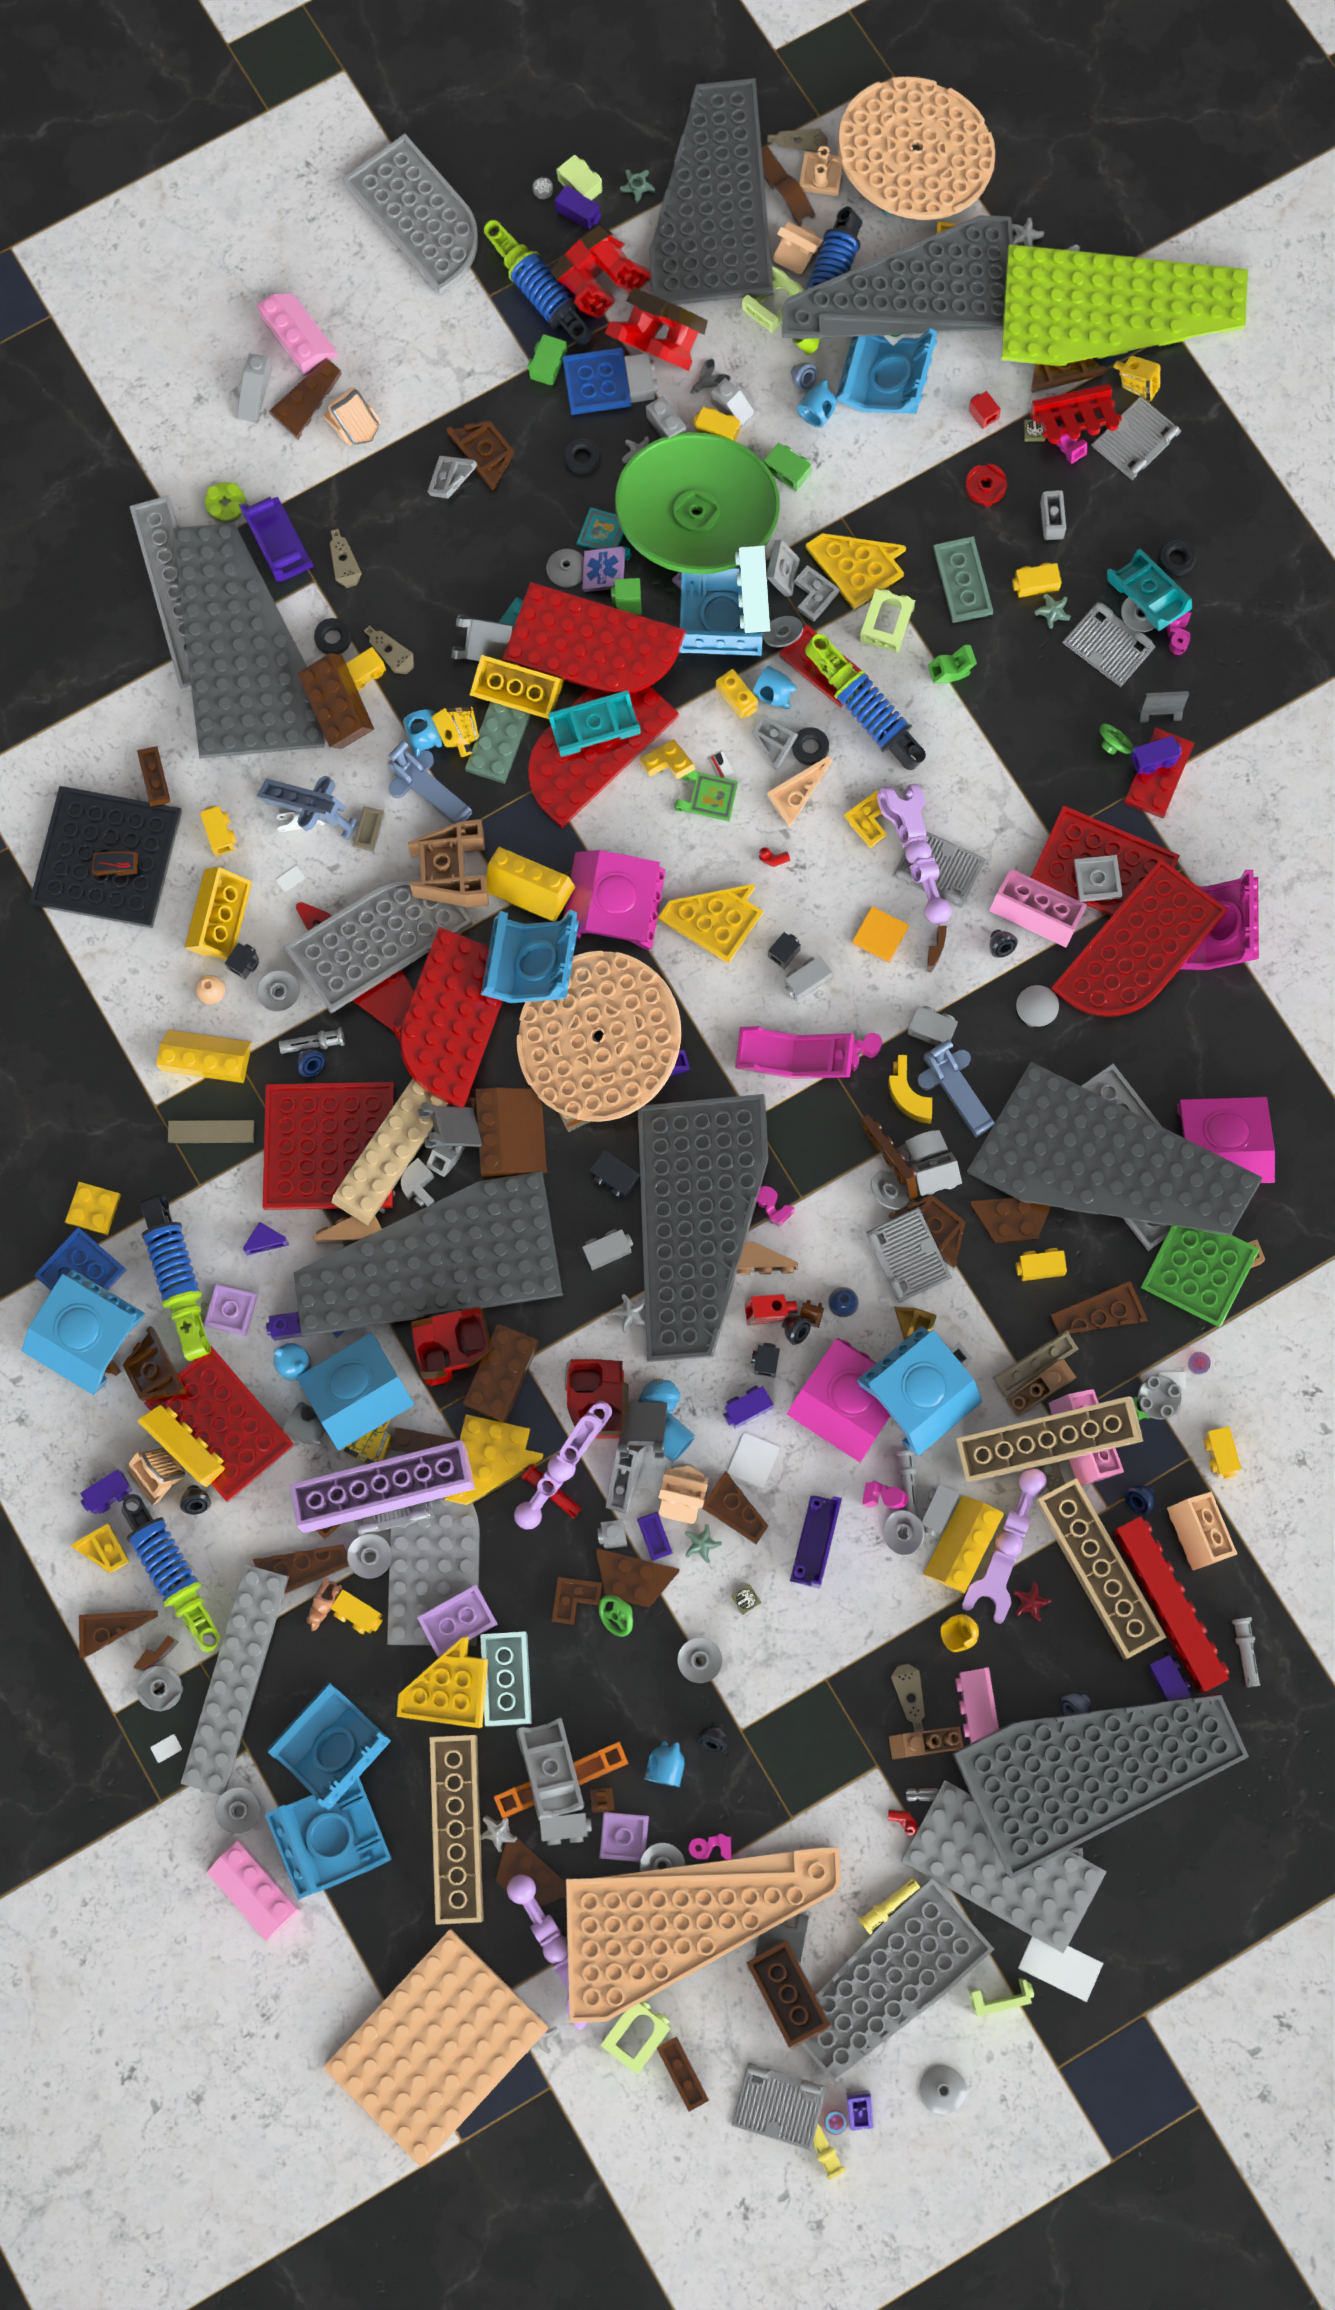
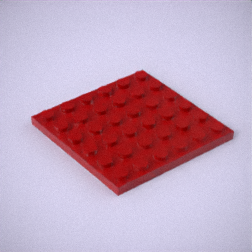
(316, 1139)

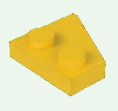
(103, 1549)

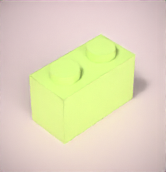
(579, 177)

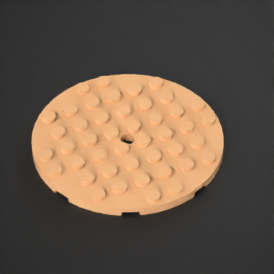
(914, 184)
(629, 1062)

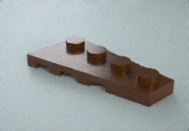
(303, 400)
(893, 1158)
(1105, 1310)
(306, 1566)

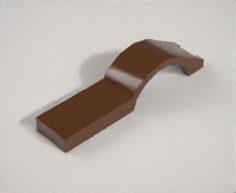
(786, 186)

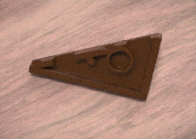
(103, 1629)

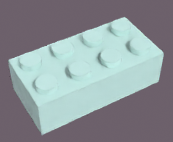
(754, 589)
(507, 1679)

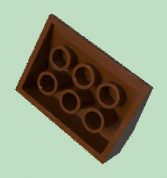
(510, 1132)

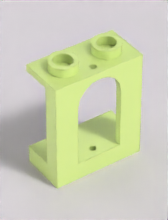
(753, 306)
(882, 639)
(982, 2008)
(660, 2030)

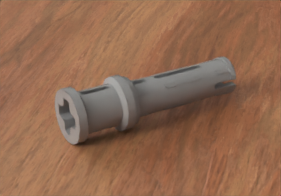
(323, 1037)
(907, 1472)
(1245, 1642)

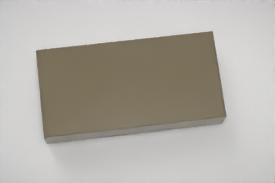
(368, 829)

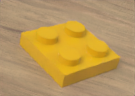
(93, 1208)

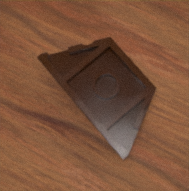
(1053, 376)
(486, 447)
(1011, 1219)
(943, 1224)
(152, 1369)
(632, 1578)
(521, 1860)

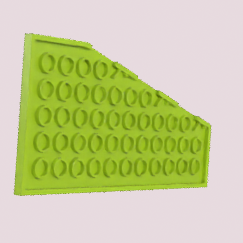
(1103, 305)

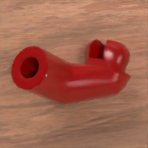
(771, 859)
(905, 1819)

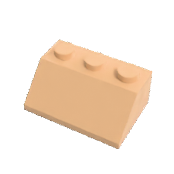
(1201, 1530)

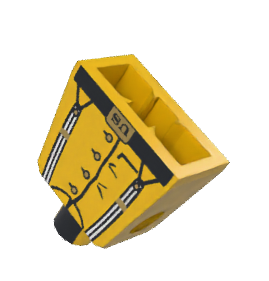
(1139, 376)
(457, 728)
(372, 1446)

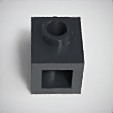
(784, 949)
(242, 960)
(766, 1360)

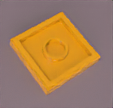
(880, 934)

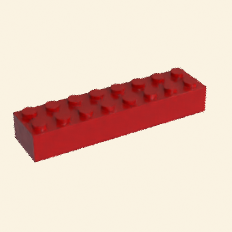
(1170, 1605)

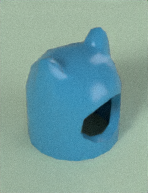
(817, 405)
(774, 688)
(422, 734)
(291, 1361)
(677, 1438)
(665, 1765)

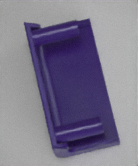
(276, 538)
(815, 1541)

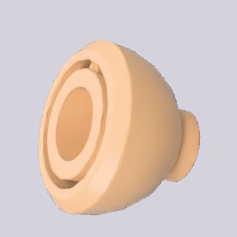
(210, 989)

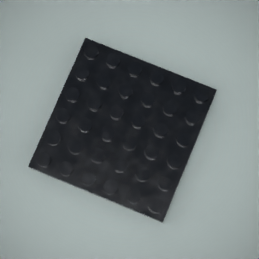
(98, 823)

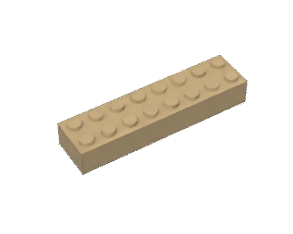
(386, 1155)
(1049, 1439)
(1100, 1569)
(456, 1829)

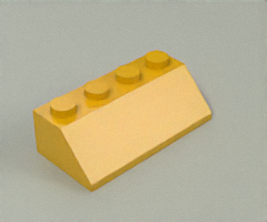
(516, 687)
(528, 884)
(218, 913)
(204, 1056)
(182, 1445)
(963, 1544)

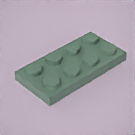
(963, 579)
(497, 742)

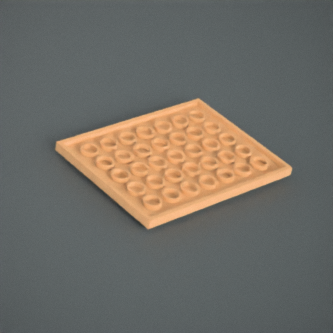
(436, 2047)

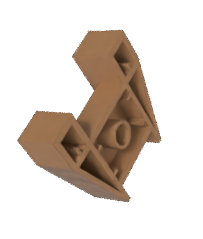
(444, 868)

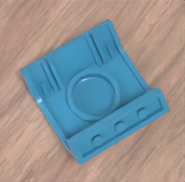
(884, 375)
(713, 614)
(530, 959)
(80, 1330)
(922, 1388)
(355, 1391)
(328, 1745)
(325, 1844)

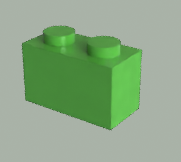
(547, 359)
(788, 466)
(627, 595)

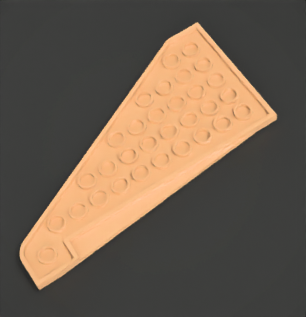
(660, 1925)

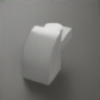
(923, 1147)
(444, 1158)
(414, 1180)

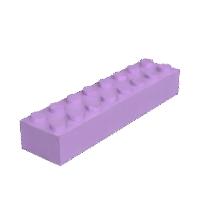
(382, 1486)

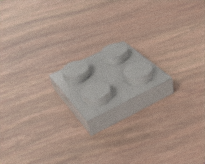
(782, 567)
(1097, 878)

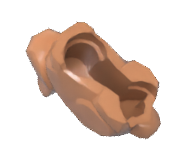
(322, 1602)

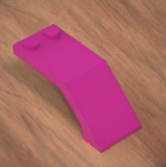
(794, 1055)

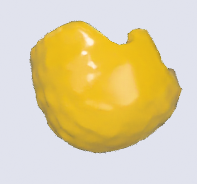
(959, 1633)

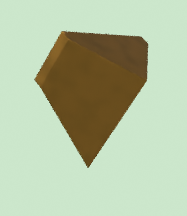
(912, 1319)

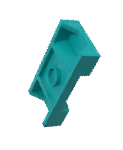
(1151, 590)
(593, 723)

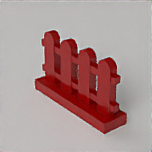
(1074, 403)

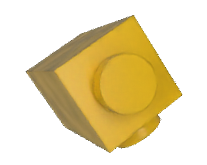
(716, 423)
(1037, 580)
(366, 667)
(737, 694)
(217, 830)
(1041, 1265)
(1223, 1452)
(357, 1612)

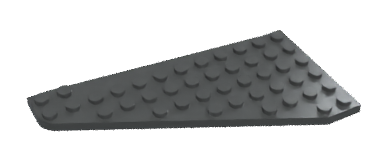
(938, 284)

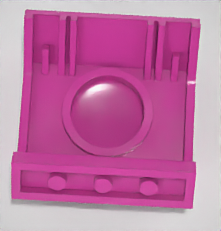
(616, 896)
(1237, 934)
(1232, 1129)
(836, 1404)

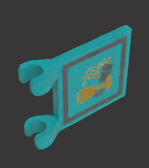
(601, 532)

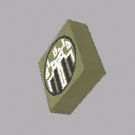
(1033, 431)
(746, 1599)

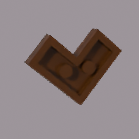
(571, 1592)

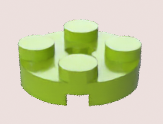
(217, 494)

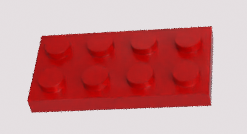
(797, 658)
(1155, 790)

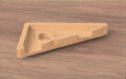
(794, 793)

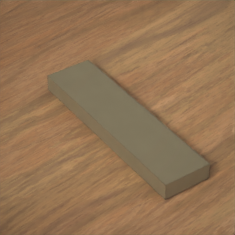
(211, 1131)
(1035, 1363)

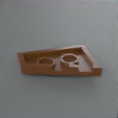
(733, 1508)

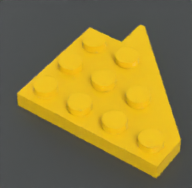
(857, 565)
(714, 919)
(494, 1454)
(448, 1690)

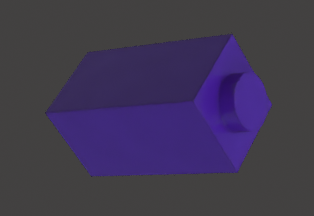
(577, 208)
(1156, 755)
(284, 1326)
(747, 1407)
(105, 1492)
(1168, 1679)

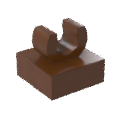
(812, 1312)
(602, 1800)

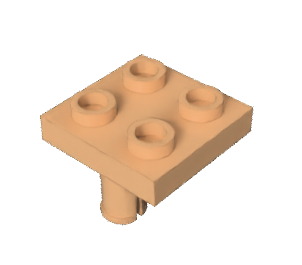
(821, 172)

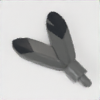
(706, 379)

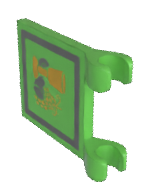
(710, 796)

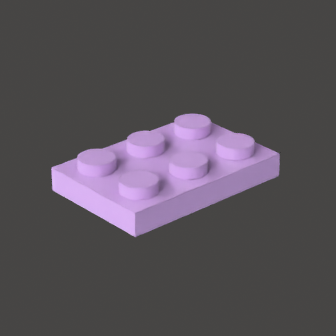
(457, 1618)

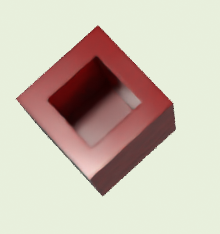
(984, 409)

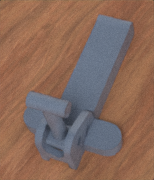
(413, 774)
(312, 804)
(945, 1070)

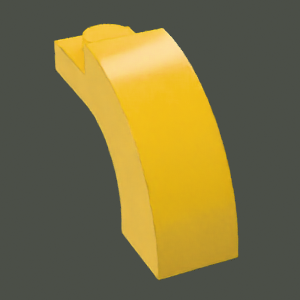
(907, 1101)

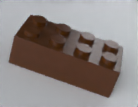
(336, 701)
(501, 1374)
(789, 1994)

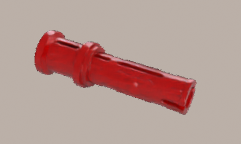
(533, 1476)

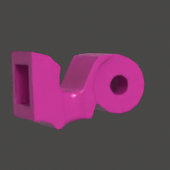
(1073, 449)
(1179, 637)
(869, 1047)
(767, 1199)
(892, 1496)
(702, 1849)

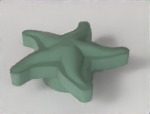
(637, 184)
(1053, 610)
(701, 1543)

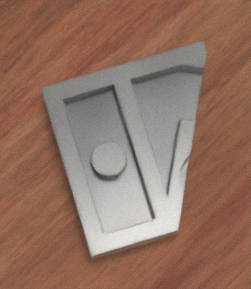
(449, 475)
(774, 739)

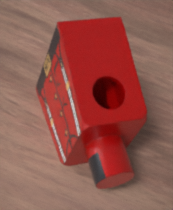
(760, 1309)

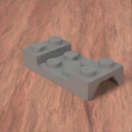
(550, 1769)

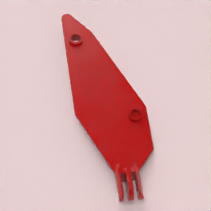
(386, 1000)

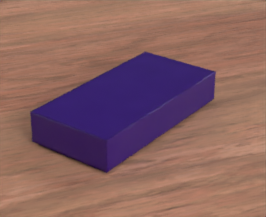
(654, 1536)

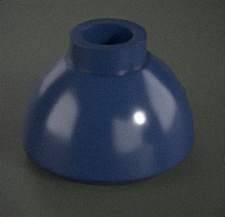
(310, 1062)
(843, 1302)
(1140, 1499)

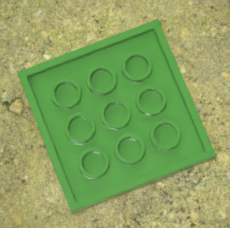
(1200, 1271)

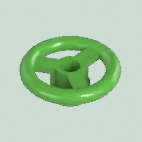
(1114, 740)
(620, 1613)

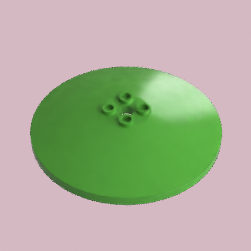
(700, 474)

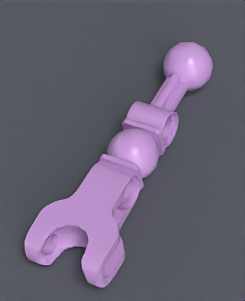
(912, 834)
(562, 1465)
(1008, 1546)
(555, 1946)

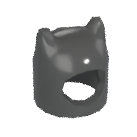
(304, 1425)

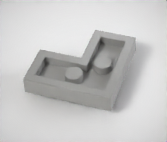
(820, 593)

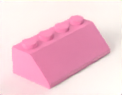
(296, 331)
(1038, 907)
(1093, 1466)
(977, 1703)
(253, 1890)

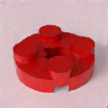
(983, 495)

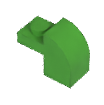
(952, 667)

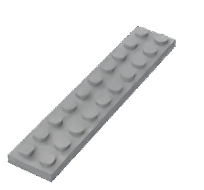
(154, 527)
(234, 1680)

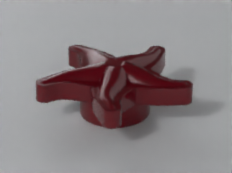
(1031, 1602)

